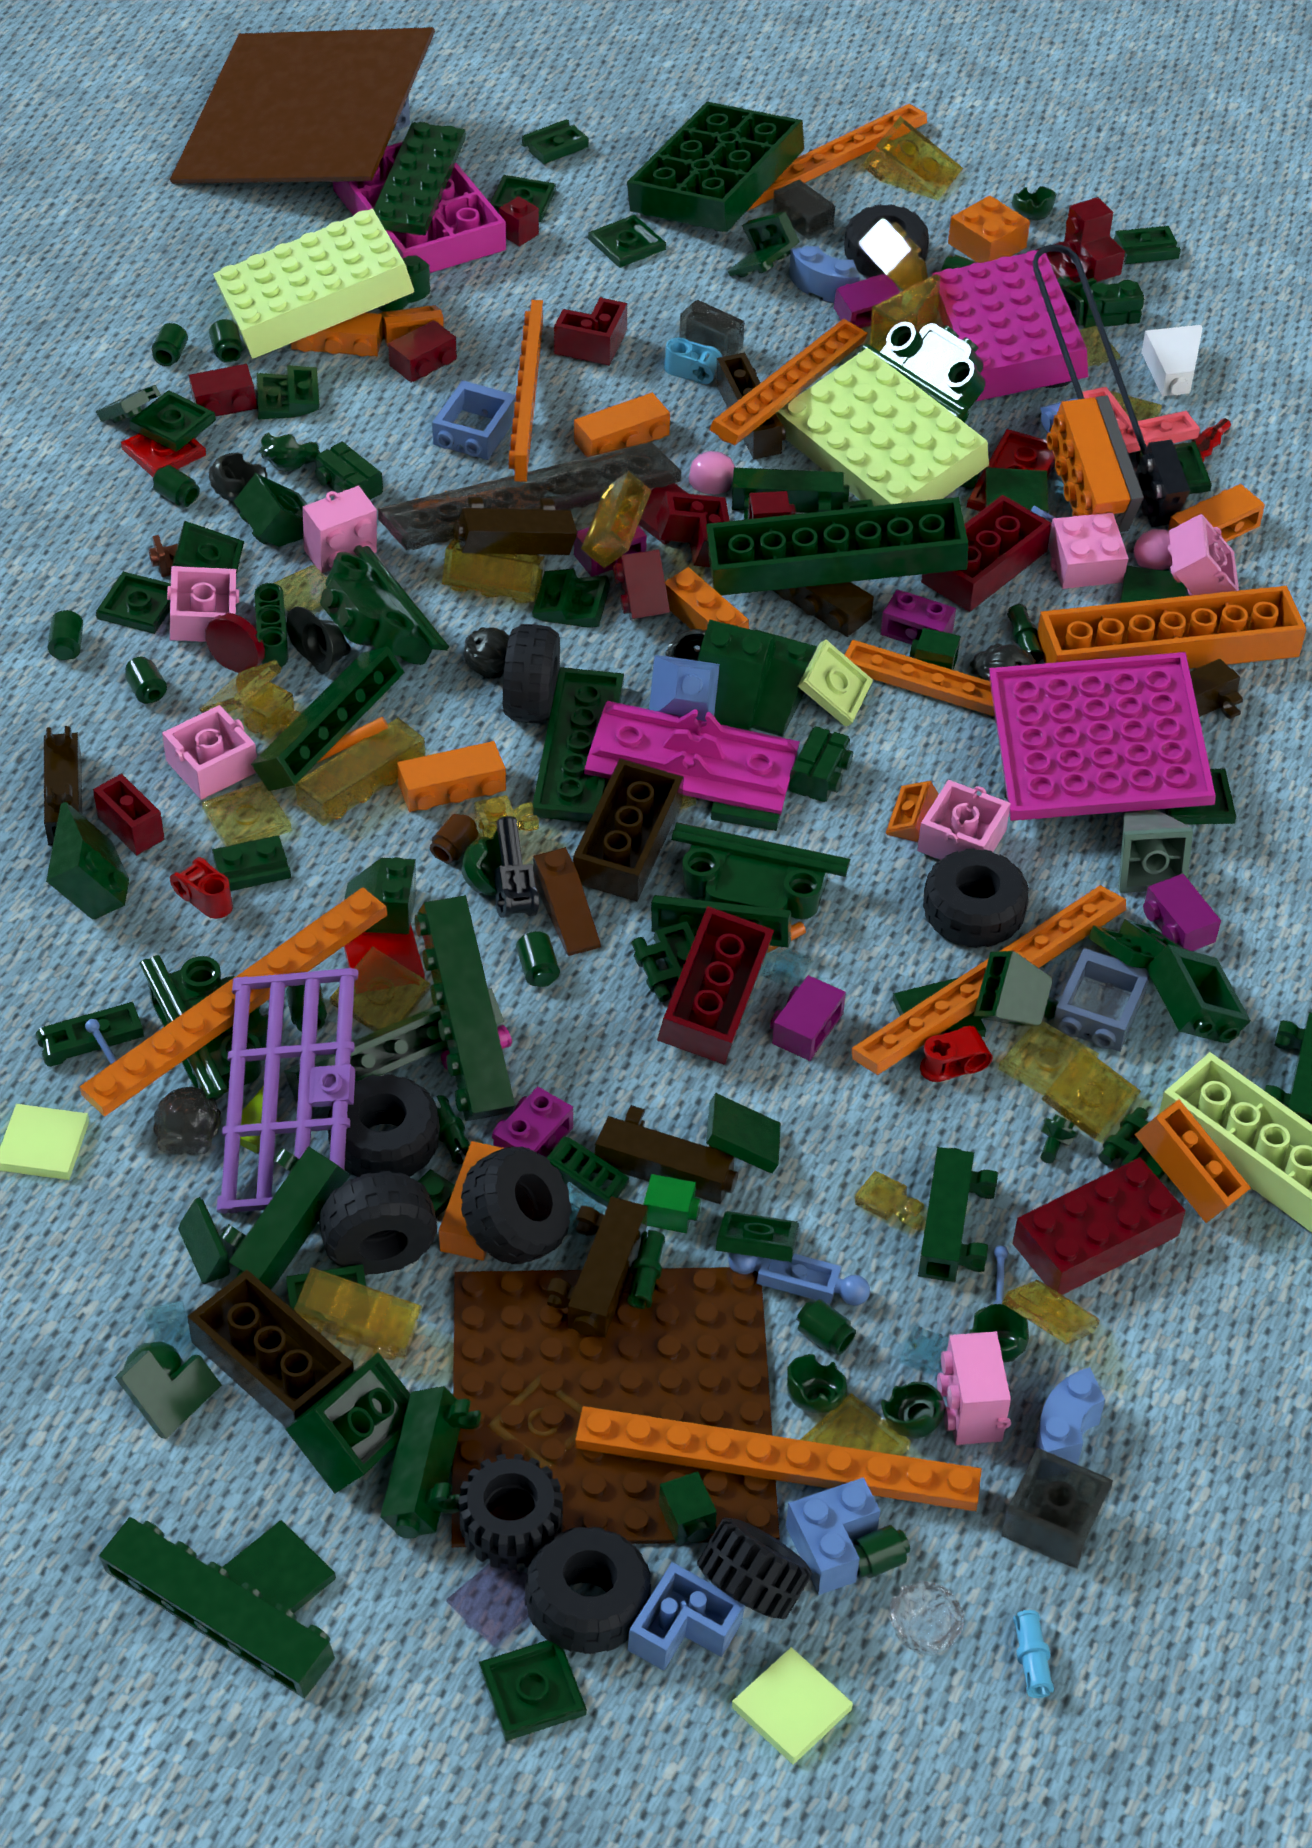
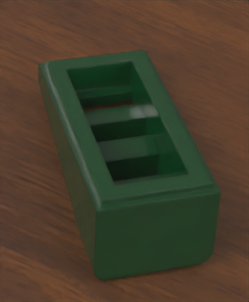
(579, 1155)

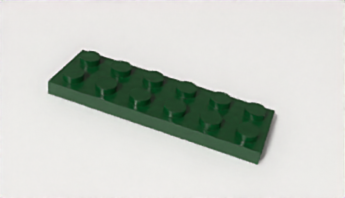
(419, 177)
(577, 706)

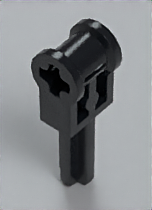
(513, 880)

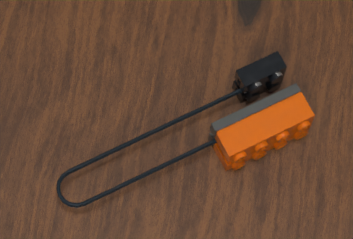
(1092, 449)

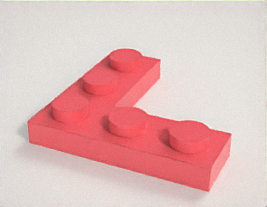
(1173, 426)

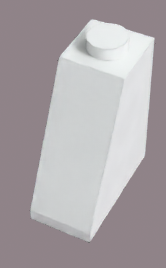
(1172, 357)

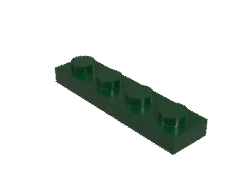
(673, 910)

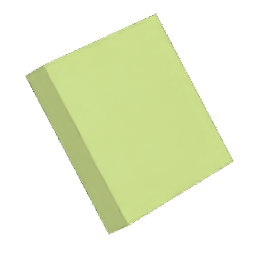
(835, 683)
(42, 1141)
(792, 1705)

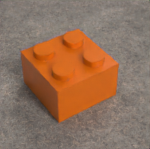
(988, 231)

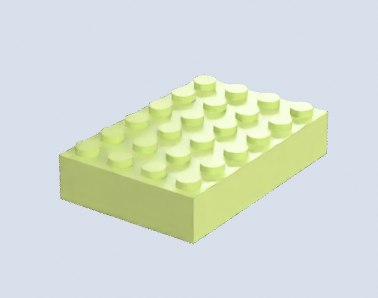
(313, 282)
(883, 434)

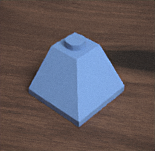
(683, 686)

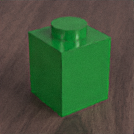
(671, 1203)

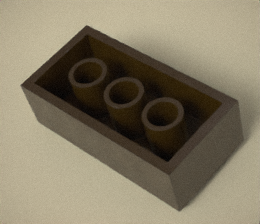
(628, 829)
(267, 1348)

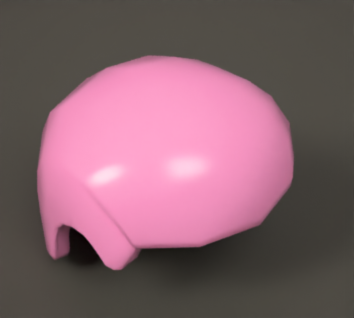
(711, 473)
(1152, 550)

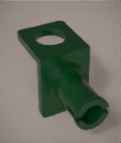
(1072, 295)

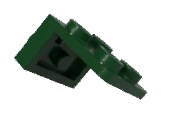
(771, 241)

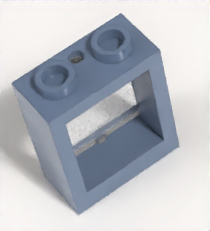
(1101, 1000)

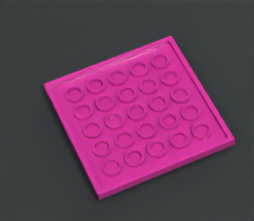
(1100, 736)

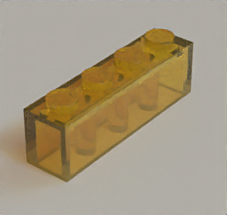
(358, 772)

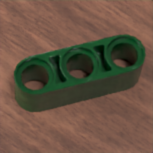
(271, 622)

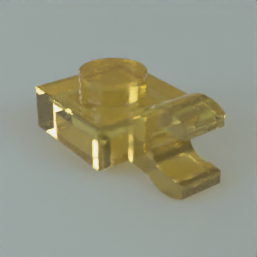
(887, 1196)

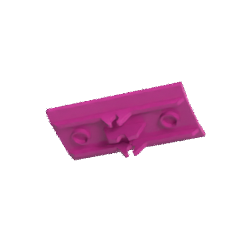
(713, 758)

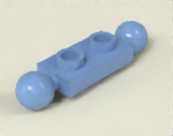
(803, 1277)

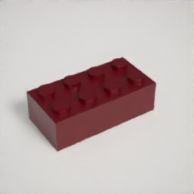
(1000, 546)
(715, 985)
(1098, 1226)

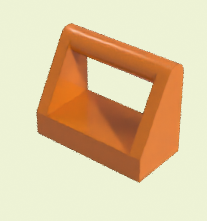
(403, 321)

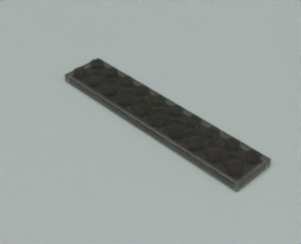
(569, 484)

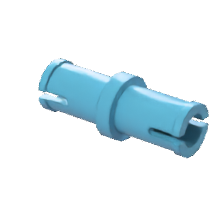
(1033, 1654)

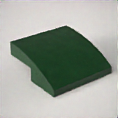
(287, 394)
(571, 599)
(1134, 943)

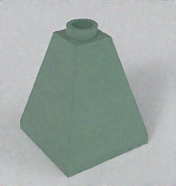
(1152, 849)

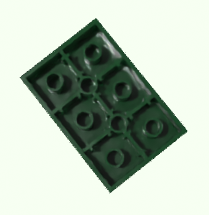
(716, 166)

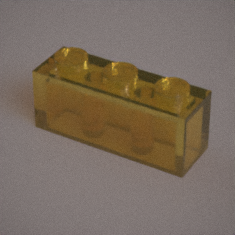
(616, 519)
(493, 574)
(358, 1314)

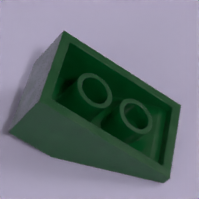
(743, 670)
(781, 687)
(86, 865)
(353, 1423)

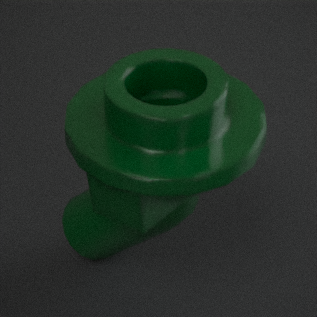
(1058, 1131)

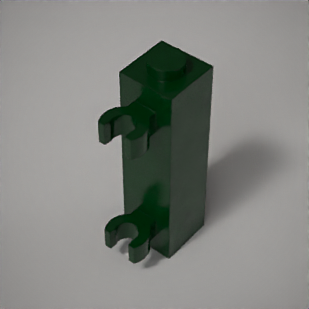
(805, 489)
(1300, 1096)
(946, 1215)
(287, 1217)
(423, 1462)

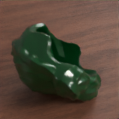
(286, 453)

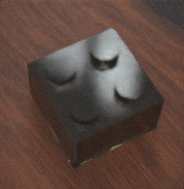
(1057, 1508)

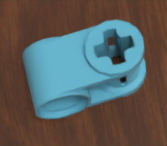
(689, 360)

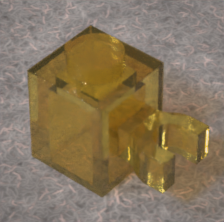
(269, 711)
(491, 809)

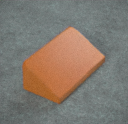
(910, 809)

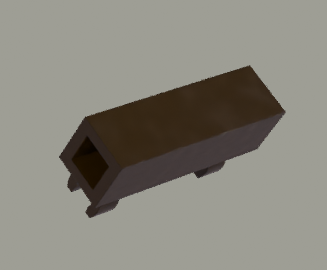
(515, 530)
(1215, 688)
(61, 776)
(645, 1152)
(606, 1267)

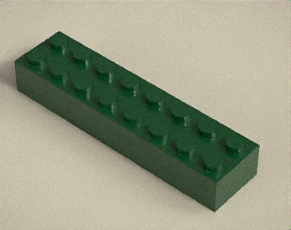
(837, 546)

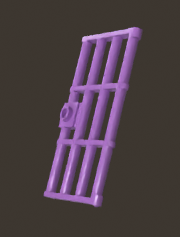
(317, 1085)

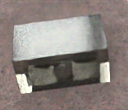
(805, 208)
(712, 328)

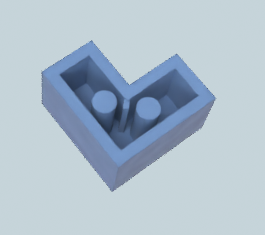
(825, 1529)
(680, 1609)

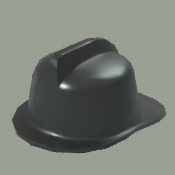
(316, 639)

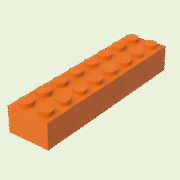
(1207, 627)

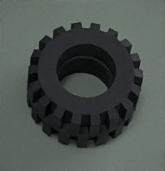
(505, 1483)
(754, 1568)

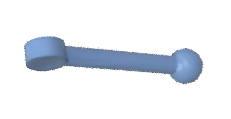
(1038, 511)
(93, 1027)
(1000, 1254)

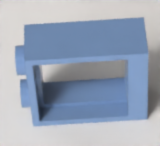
(479, 401)

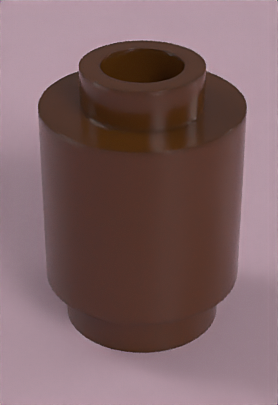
(454, 838)

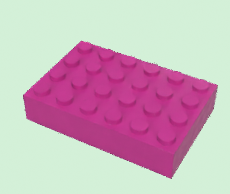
(460, 230)
(1006, 317)

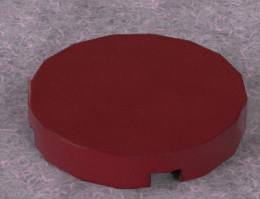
(234, 642)

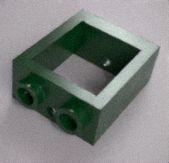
(1198, 994)

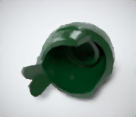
(479, 862)

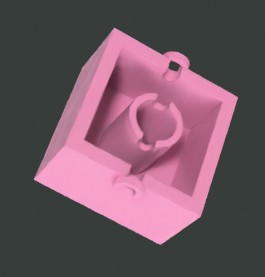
(338, 526)
(1087, 550)
(1202, 558)
(198, 598)
(210, 751)
(962, 821)
(974, 1388)

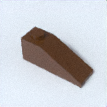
(565, 901)

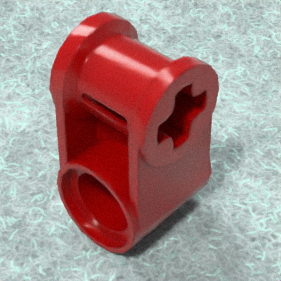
(204, 888)
(958, 1052)

